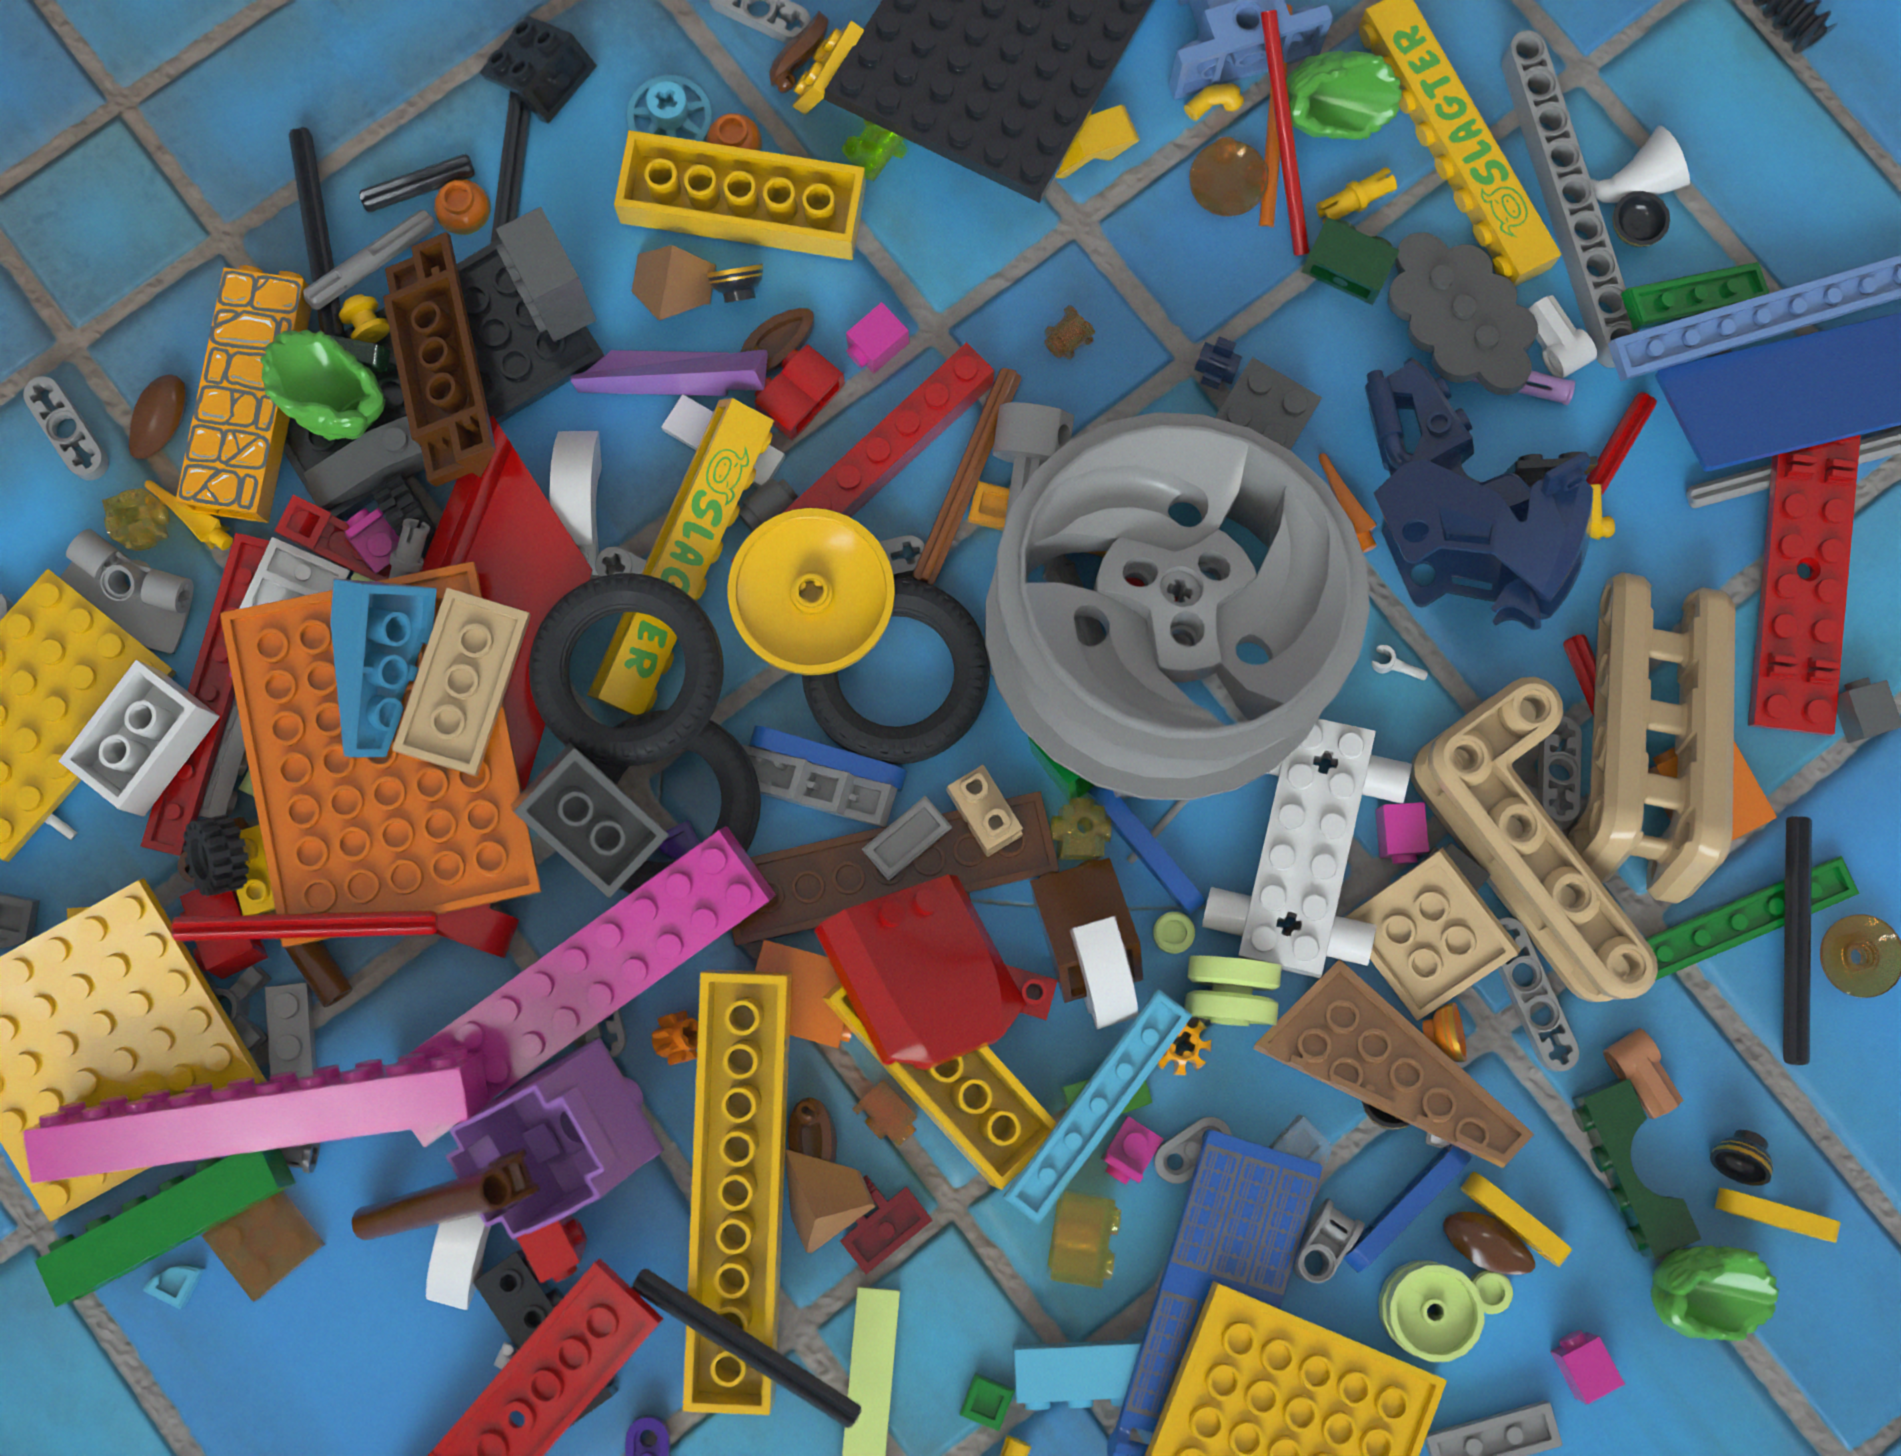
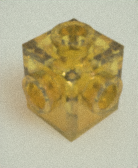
(136, 519)
(1073, 843)

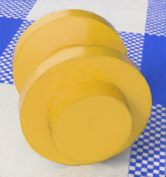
(360, 312)

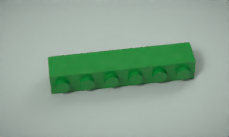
(161, 1223)

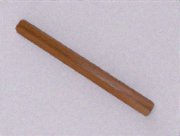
(965, 479)

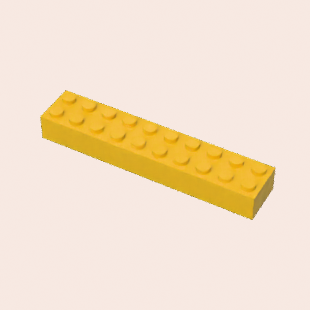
(737, 1181)

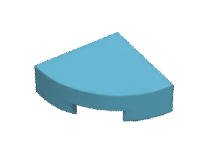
(175, 1284)

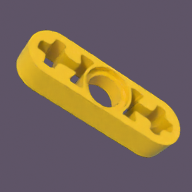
(1777, 1215)
(1516, 1219)

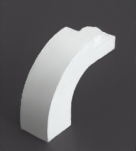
(573, 487)
(1105, 973)
(457, 1261)

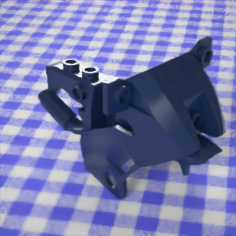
(1469, 529)

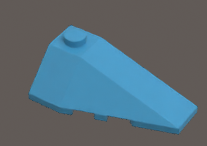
(375, 652)

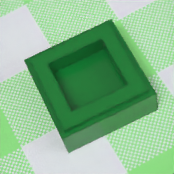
(986, 1401)

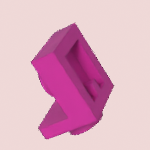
(372, 538)
(1130, 1151)

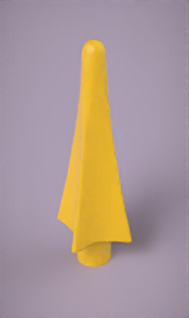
(204, 526)

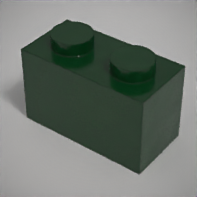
(1350, 260)

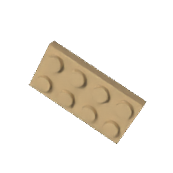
(461, 682)

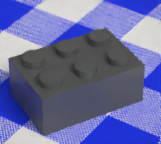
(544, 275)
(1269, 404)
(589, 820)

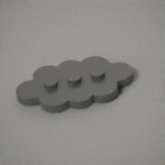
(1462, 313)

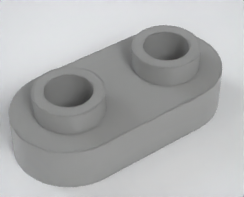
(1187, 1145)

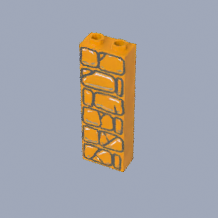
(235, 426)

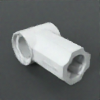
(1563, 346)

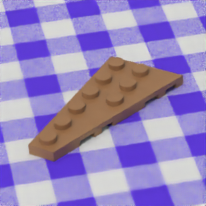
(1372, 1052)

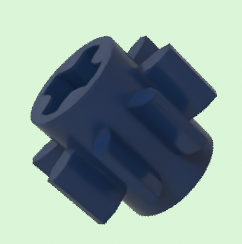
(1218, 363)

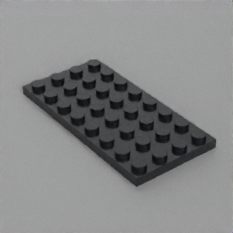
(511, 354)

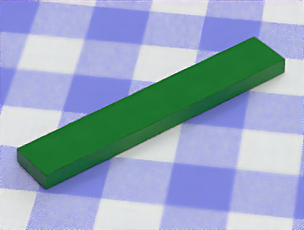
(1744, 919)

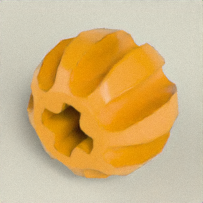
(1192, 1039)

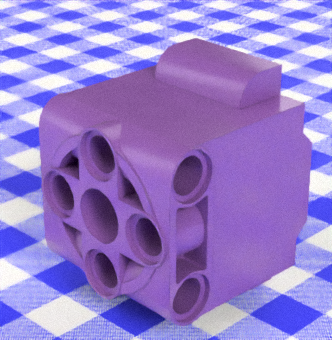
(578, 1132)

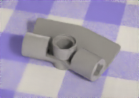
(149, 610)

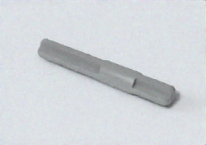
(368, 259)

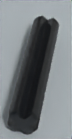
(416, 183)

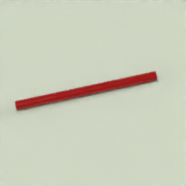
(1285, 132)

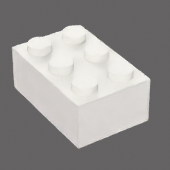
(139, 739)

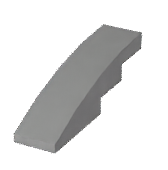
(822, 787)

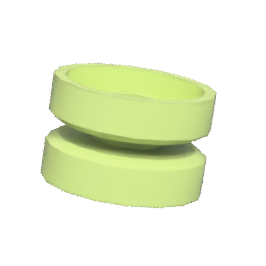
(1232, 992)
(1436, 1335)

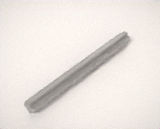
(1759, 478)

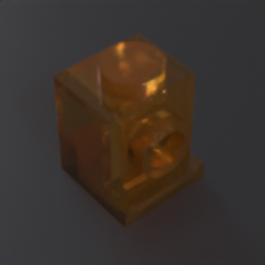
(887, 1114)

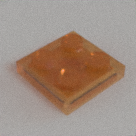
(264, 1244)

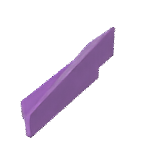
(674, 373)

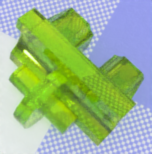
(873, 149)

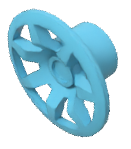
(669, 106)

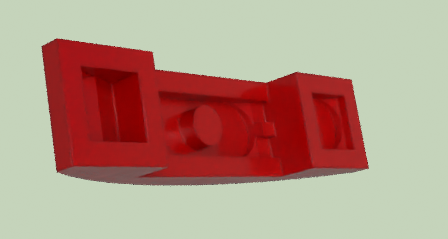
(324, 536)

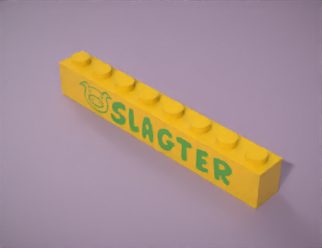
(1460, 142)
(684, 552)

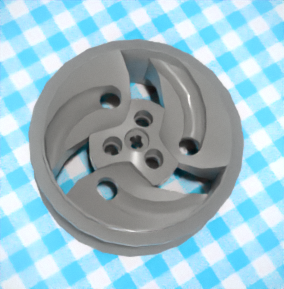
(1115, 704)

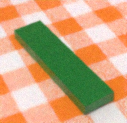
(1692, 295)

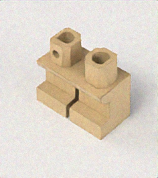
(985, 810)

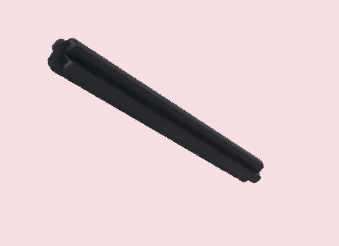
(511, 163)
(314, 223)
(1797, 940)
(747, 1348)

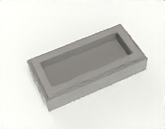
(907, 838)

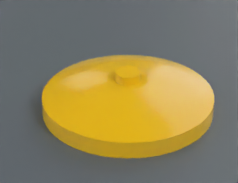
(811, 591)

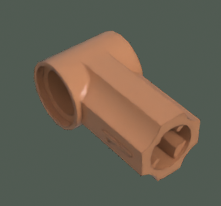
(1638, 1059)

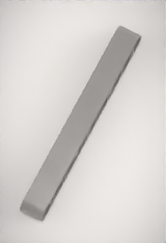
(1571, 180)

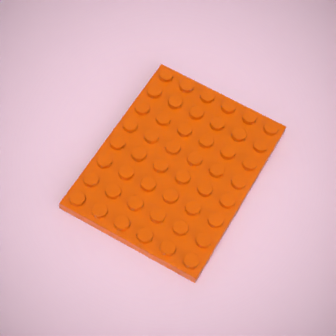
(365, 828)

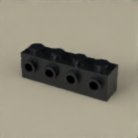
(523, 1305)

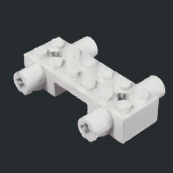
(1309, 853)

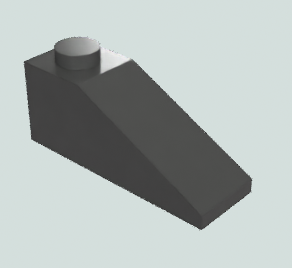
(365, 464)

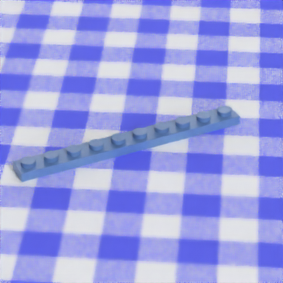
(1756, 318)

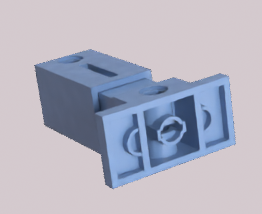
(1233, 43)

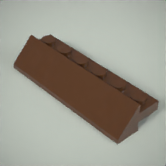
(438, 362)

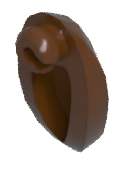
(797, 53)
(781, 335)
(157, 416)
(812, 1130)
(1488, 1243)

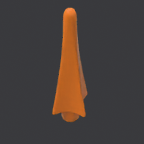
(1360, 518)

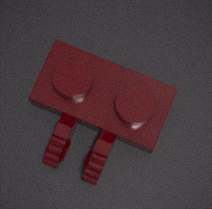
(885, 1228)

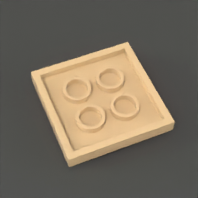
(1433, 934)

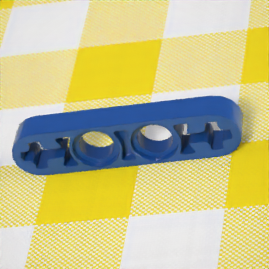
(827, 756)
(1148, 850)
(1407, 1206)

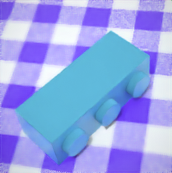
(1073, 1372)

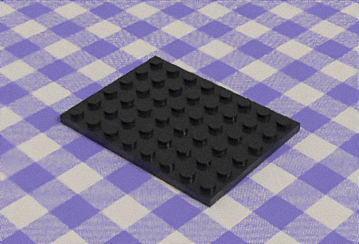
(988, 78)

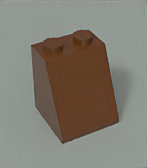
(1074, 900)

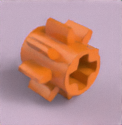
(676, 1038)

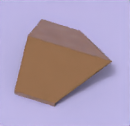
(672, 281)
(824, 1198)

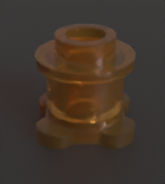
(1068, 334)

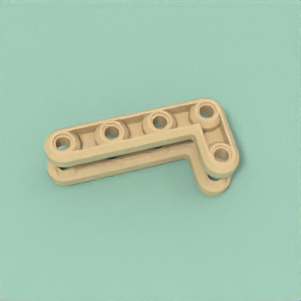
(1703, 739)
(1530, 862)

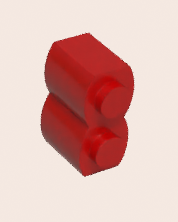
(799, 391)

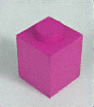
(876, 338)
(1402, 832)
(1586, 1366)

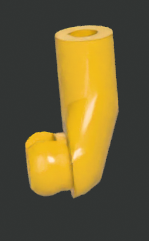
(1212, 95)
(1600, 525)

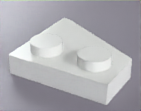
(289, 574)

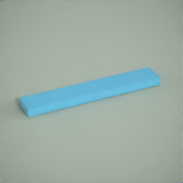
(1097, 1106)

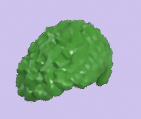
(1343, 95)
(321, 384)
(1714, 1292)

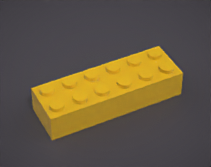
(740, 195)
(970, 1101)

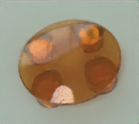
(1228, 177)

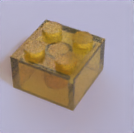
(1082, 1238)

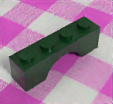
(1611, 1119)

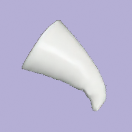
(1654, 169)

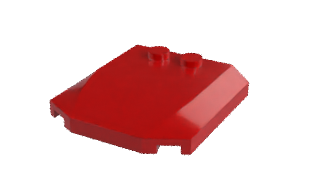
(922, 973)

